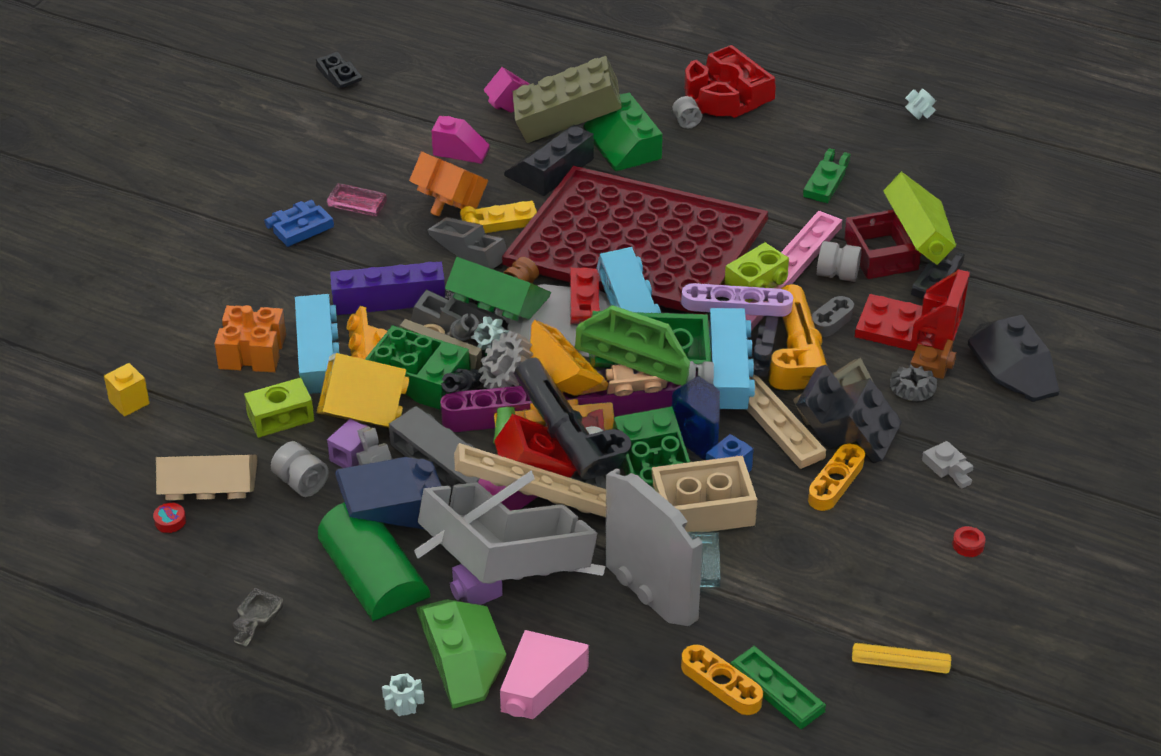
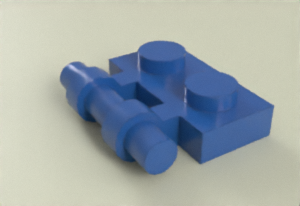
(299, 222)

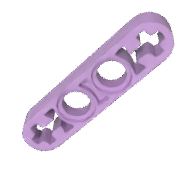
(737, 298)

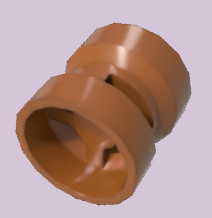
(523, 269)

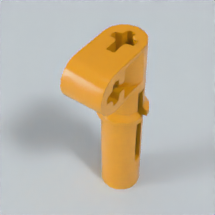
(795, 366)

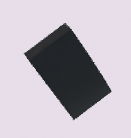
(337, 70)

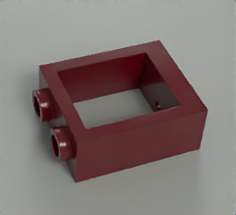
(885, 260)

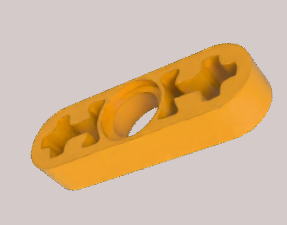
(836, 488)
(725, 692)

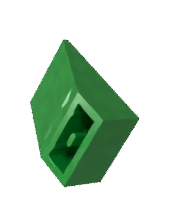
(424, 361)
(654, 441)

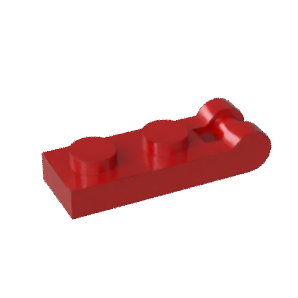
(583, 293)

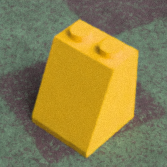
(362, 390)

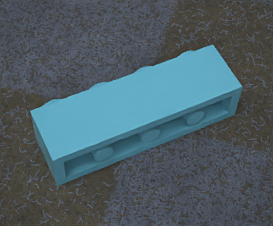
(624, 281)
(315, 338)
(730, 356)

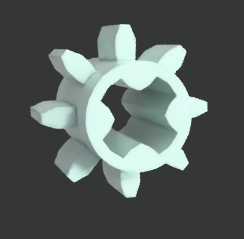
(920, 104)
(488, 331)
(403, 694)

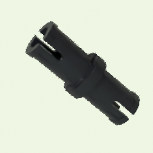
(461, 380)

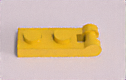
(500, 217)

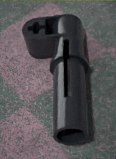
(565, 424)

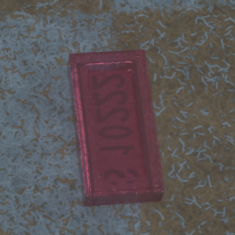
(357, 199)

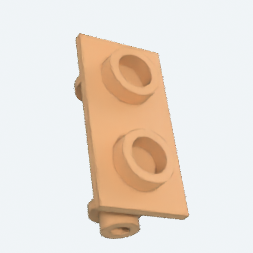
(626, 382)

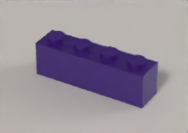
(385, 286)

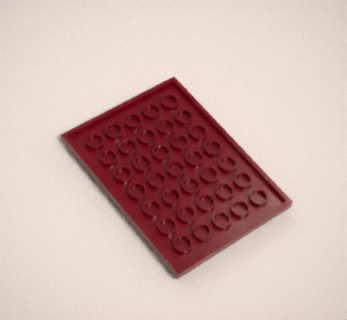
(672, 231)

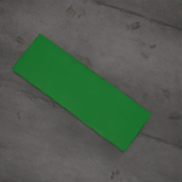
(780, 687)

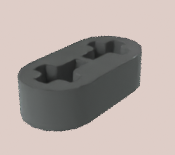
(836, 319)

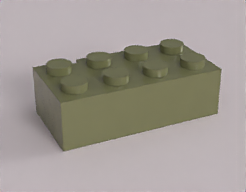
(566, 99)

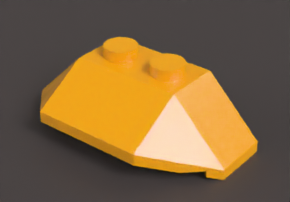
(563, 362)

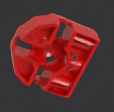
(729, 84)

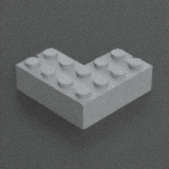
(504, 541)

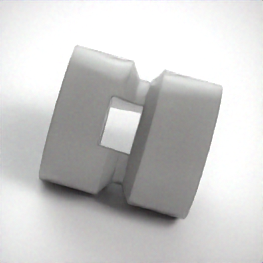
(839, 261)
(299, 469)

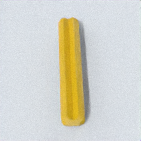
(901, 658)

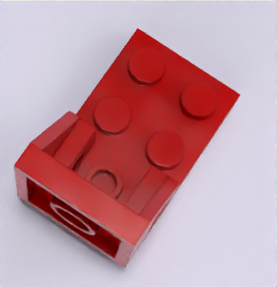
(910, 324)

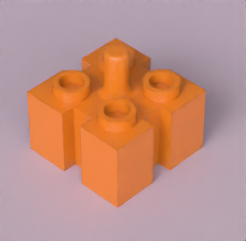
(447, 183)
(250, 338)

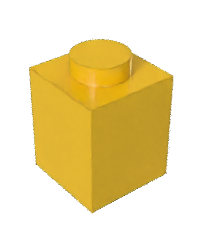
(126, 389)

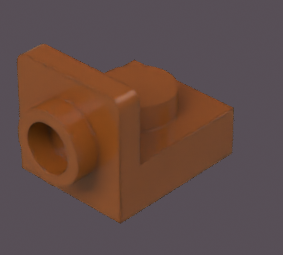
(935, 359)

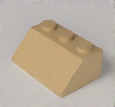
(205, 476)
(709, 493)

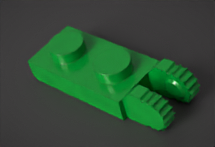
(826, 177)

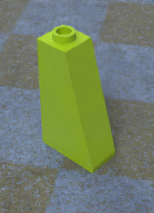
(921, 217)

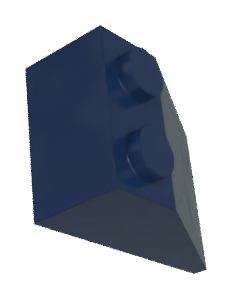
(387, 490)

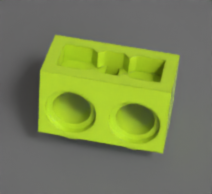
(758, 268)

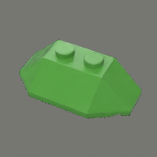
(635, 343)
(463, 648)

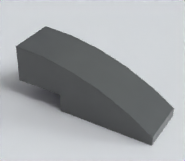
(469, 241)
(443, 312)

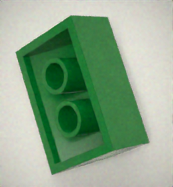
(626, 135)
(495, 290)

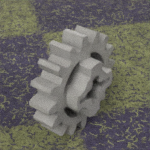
(503, 359)

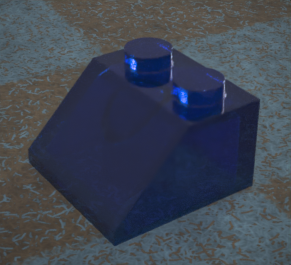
(697, 415)

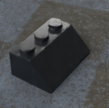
(552, 160)

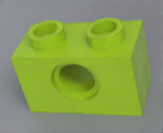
(279, 407)

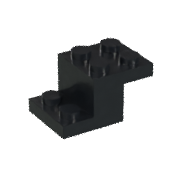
(849, 413)

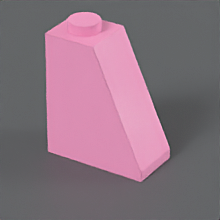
(541, 673)

